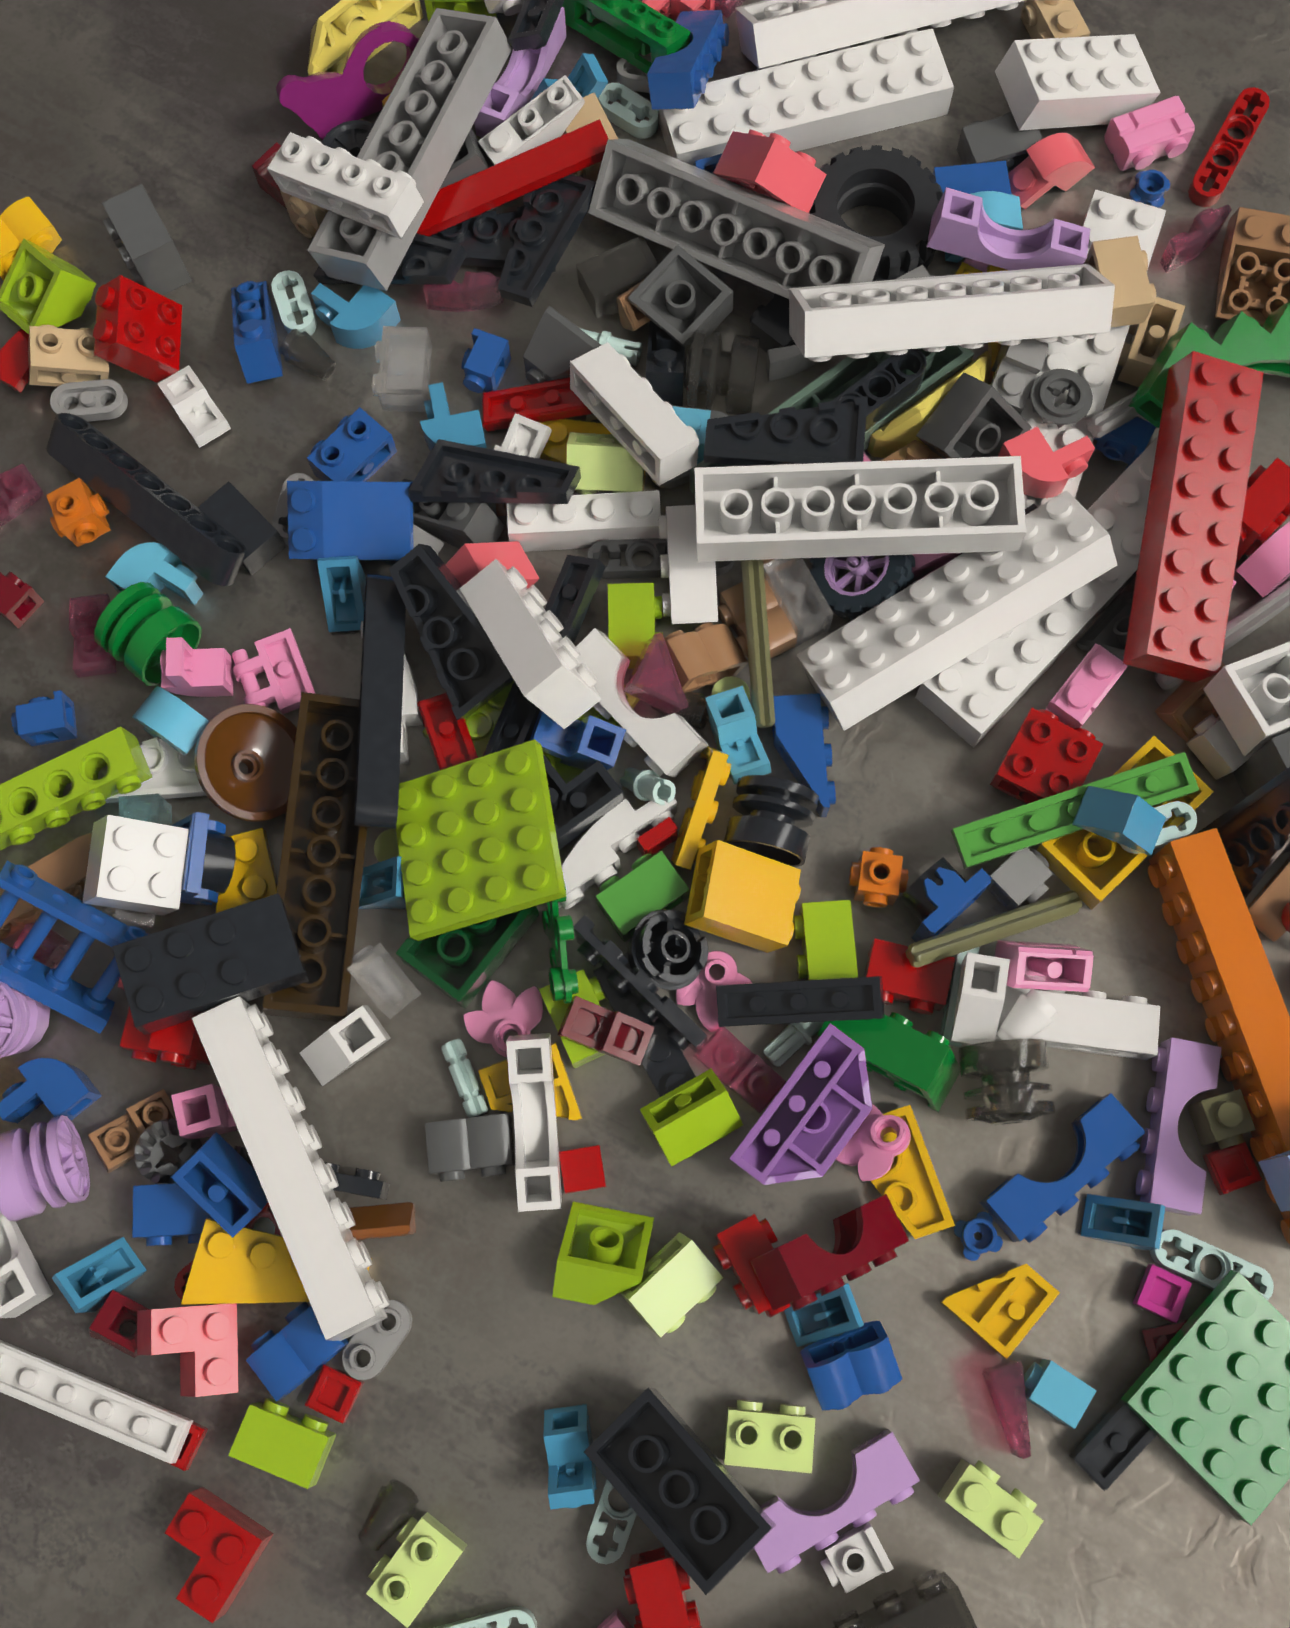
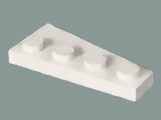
(171, 772)

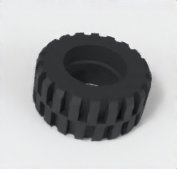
(888, 182)

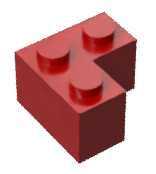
(174, 1044)
(227, 1548)

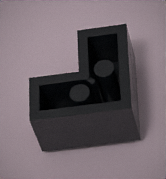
(580, 801)

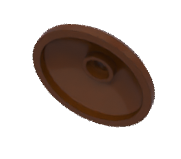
(262, 742)

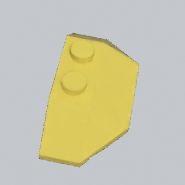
(345, 21)
(907, 425)

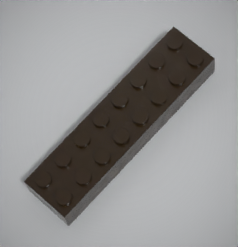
(321, 858)

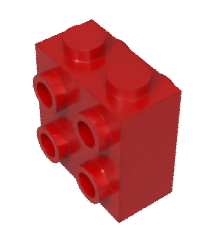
(137, 329)
(1265, 506)
(1045, 758)
(735, 1250)
(659, 1589)

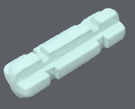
(464, 1078)

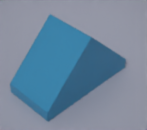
(342, 592)
(1120, 818)
(382, 886)
(1123, 1222)
(93, 1278)
(824, 1317)

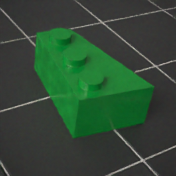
(905, 1055)

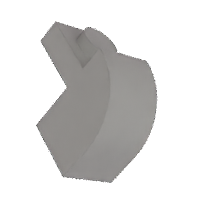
(1017, 369)

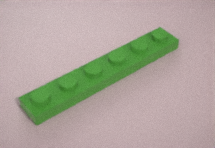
(1055, 815)

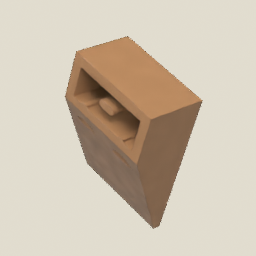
(1254, 265)

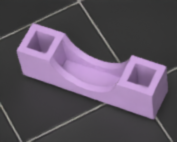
(520, 80)
(967, 231)
(1169, 1175)
(878, 1475)

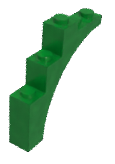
(1236, 341)

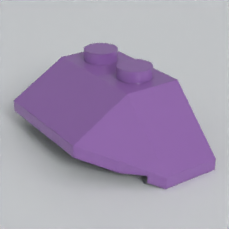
(810, 1114)

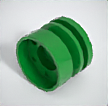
(137, 628)

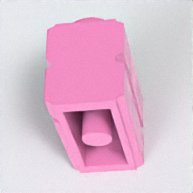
(1149, 134)
(1086, 687)
(1046, 965)

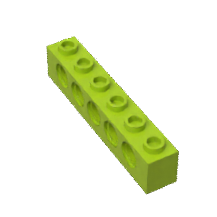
(80, 767)

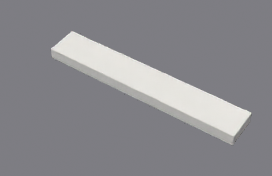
(92, 1404)

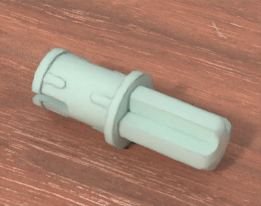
(648, 786)
(790, 1040)

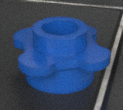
(1150, 180)
(983, 1224)

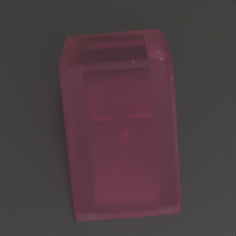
(656, 679)

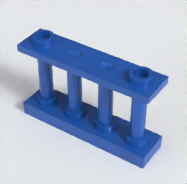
(54, 985)

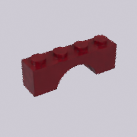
(801, 1267)

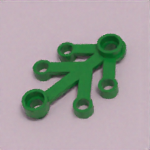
(559, 929)

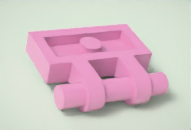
(284, 669)

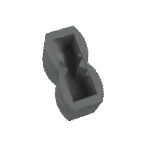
(470, 1145)

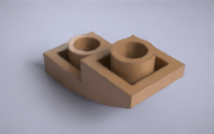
(117, 1139)

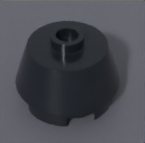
(668, 949)

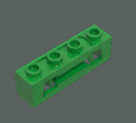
(627, 29)

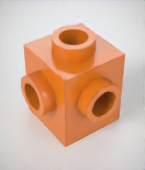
(78, 513)
(876, 891)

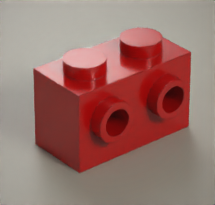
(920, 987)

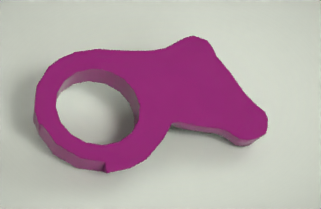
(335, 98)

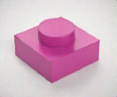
(1162, 1293)

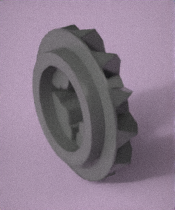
(1053, 384)
(149, 1152)

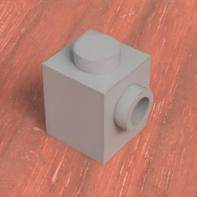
(1020, 879)

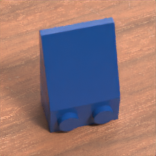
(349, 519)

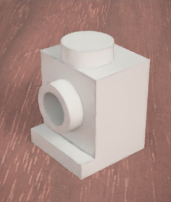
(860, 1541)

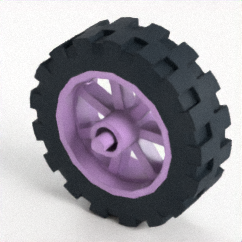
(894, 578)

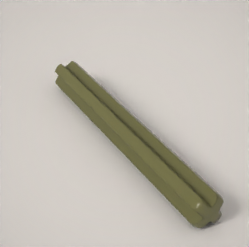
(758, 642)
(993, 928)

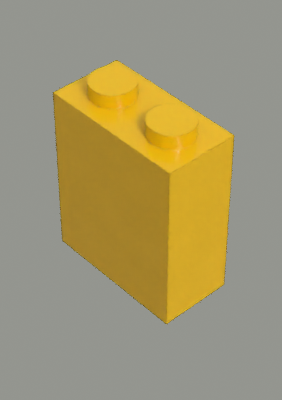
(743, 897)

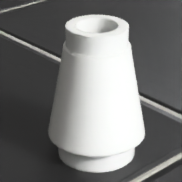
(1027, 1017)

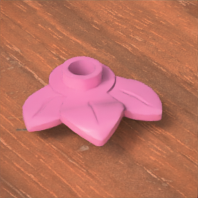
(703, 988)
(504, 1013)
(868, 1148)

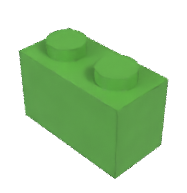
(646, 889)

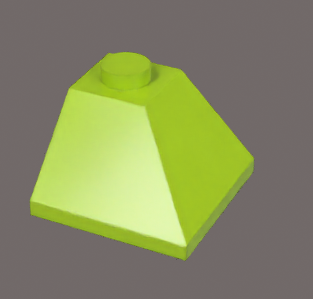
(43, 289)
(601, 1253)

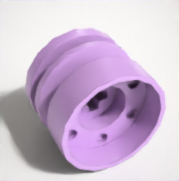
(21, 1021)
(42, 1168)

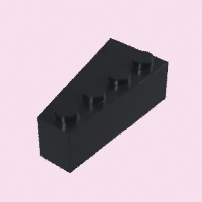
(450, 631)

